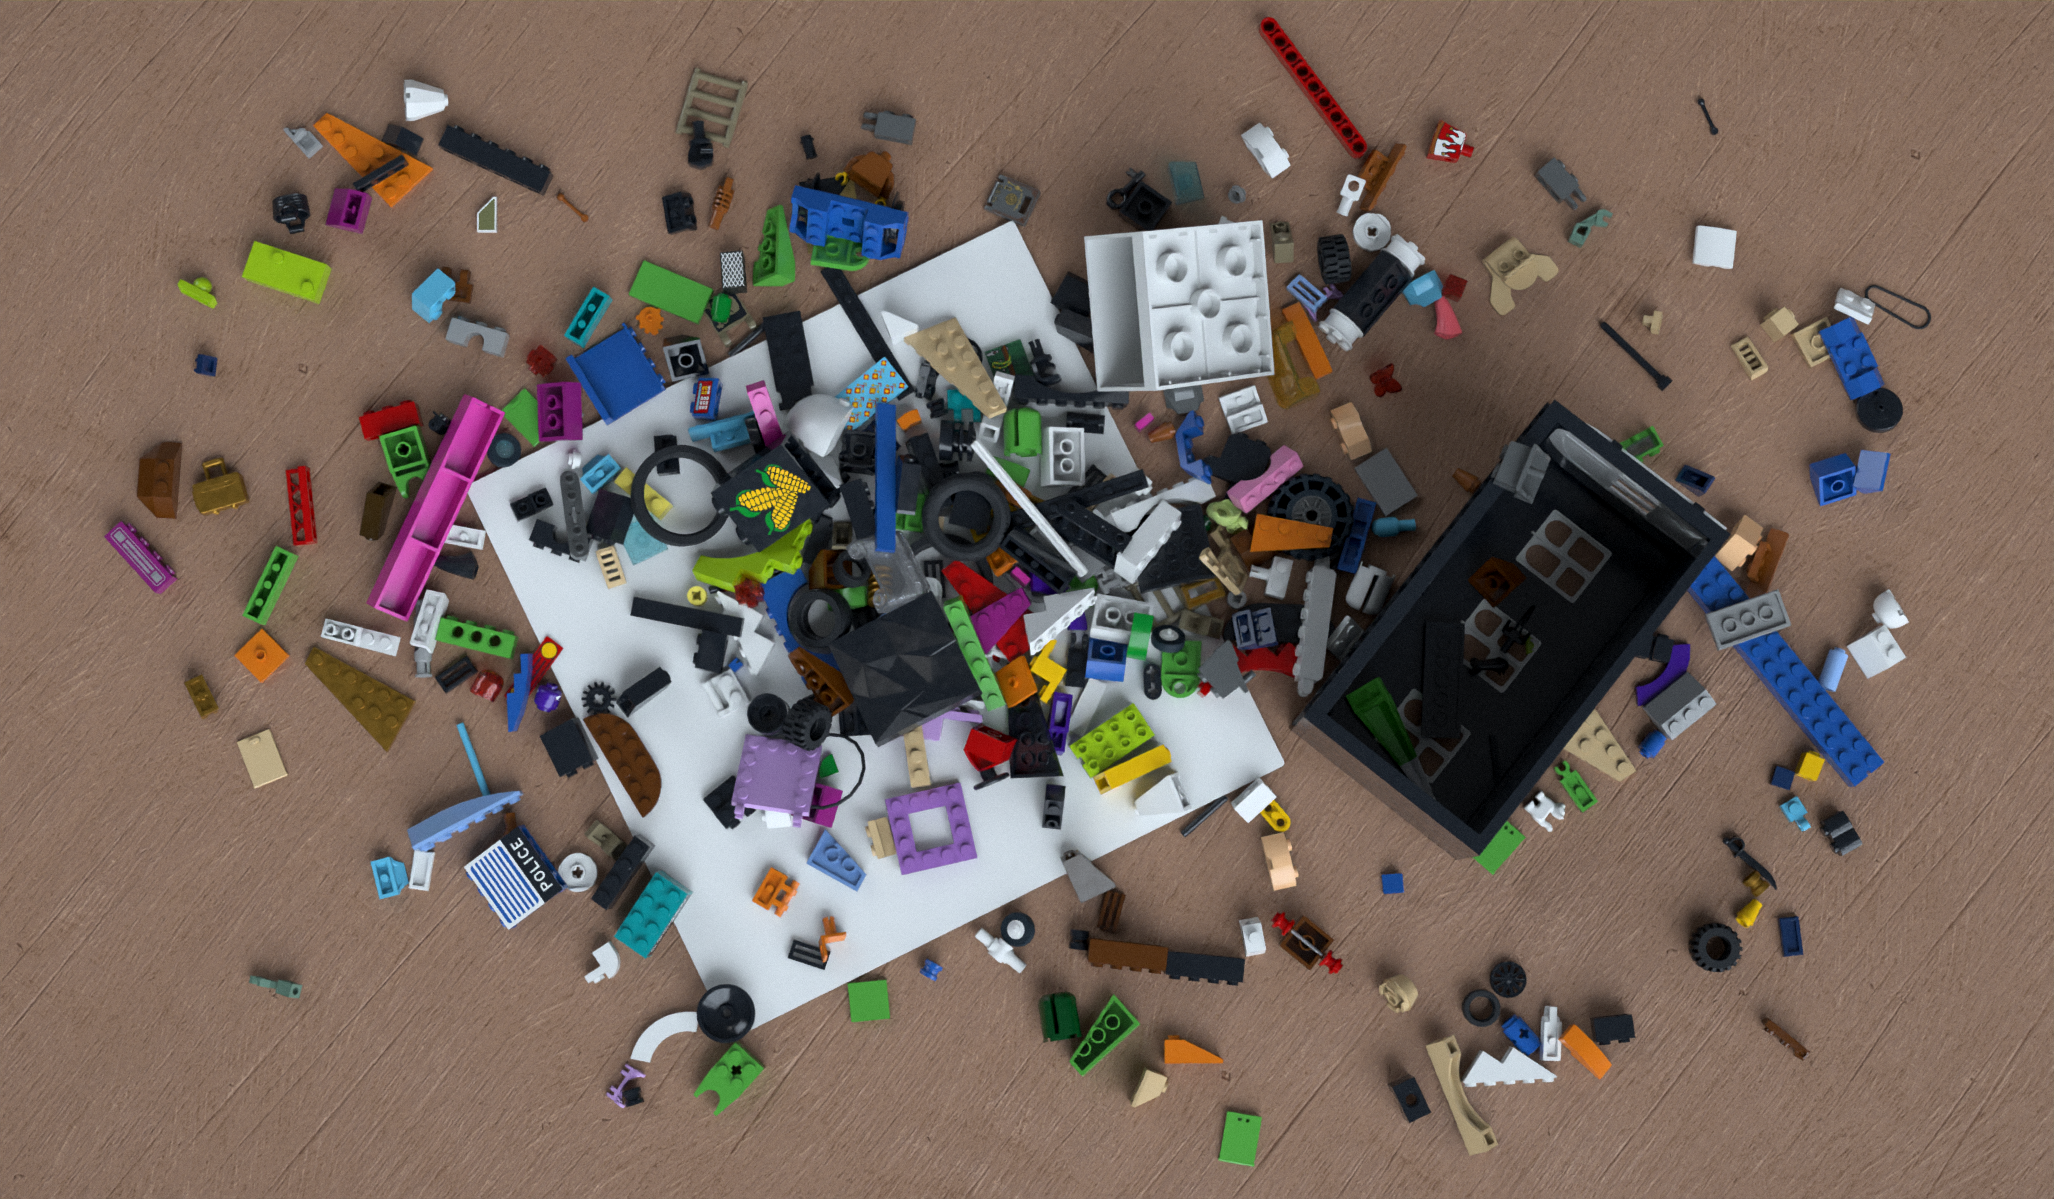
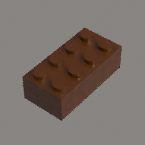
(1127, 954)

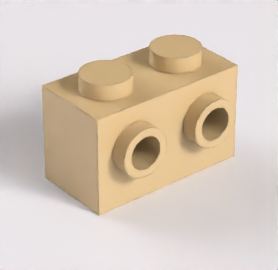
(1779, 323)

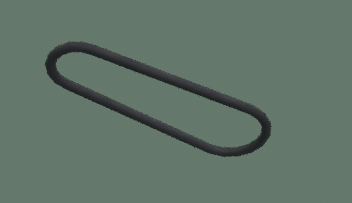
(1900, 297)

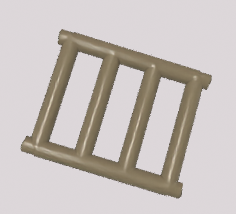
(730, 122)
(1171, 616)

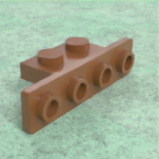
(1377, 172)
(1765, 562)

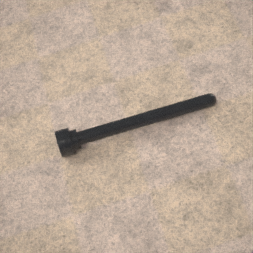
(1661, 380)

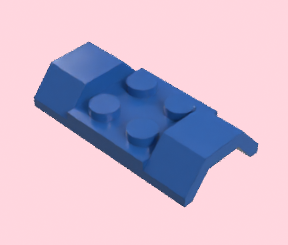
(1852, 358)

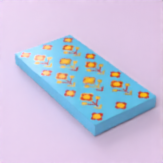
(875, 386)

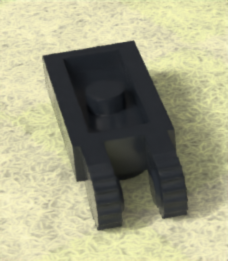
(1076, 663)

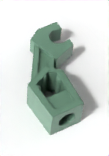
(1595, 220)
(282, 987)

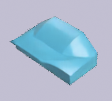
(1424, 290)
(599, 472)
(389, 877)

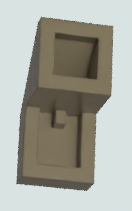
(1201, 624)
(606, 839)

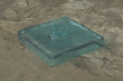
(641, 545)

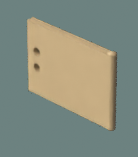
(262, 758)

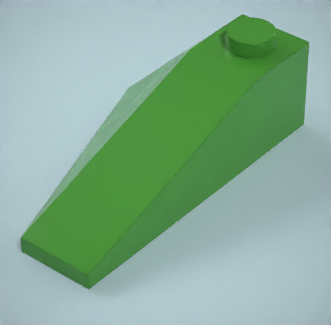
(776, 255)

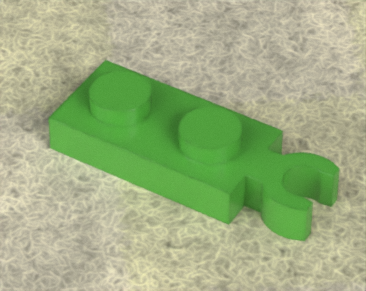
(1576, 788)

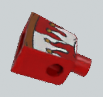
(1448, 144)

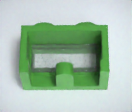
(1643, 444)

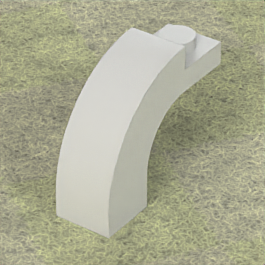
(991, 427)

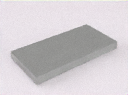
(1747, 619)

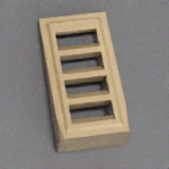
(1744, 361)
(612, 549)

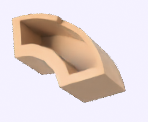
(1350, 430)
(1279, 861)

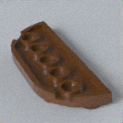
(628, 759)

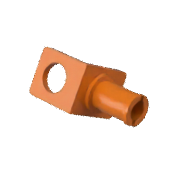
(830, 936)

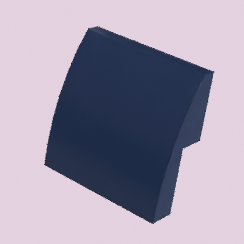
(1254, 629)

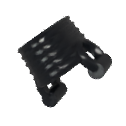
(289, 208)

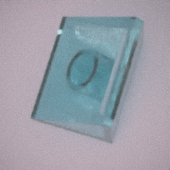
(1185, 182)

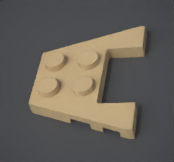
(1226, 567)

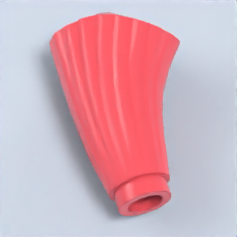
(1447, 323)

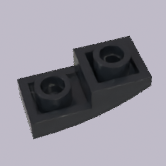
(531, 505)

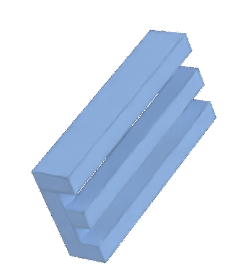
(1294, 283)

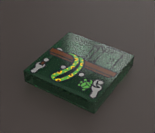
(1009, 359)

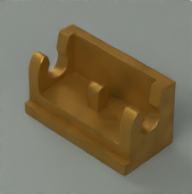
(201, 696)

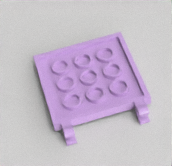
(775, 777)

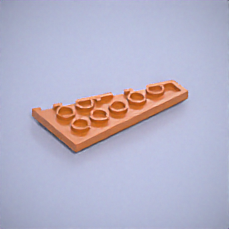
(368, 154)

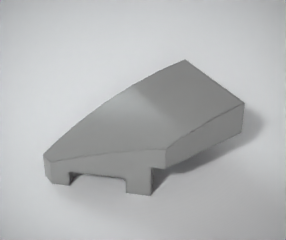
(304, 140)

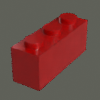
(390, 419)

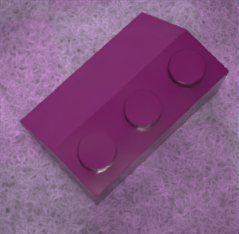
(559, 411)

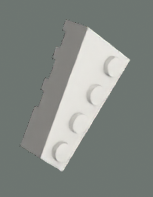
(1147, 541)

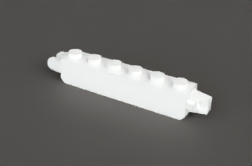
(1315, 625)

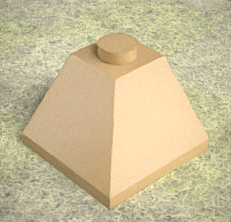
(1149, 1087)

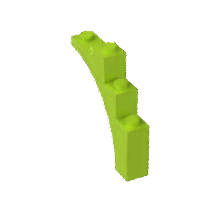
(759, 566)

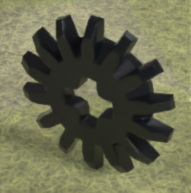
(590, 698)

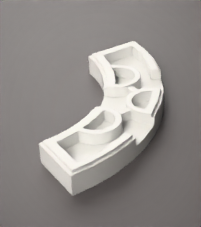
(661, 1030)

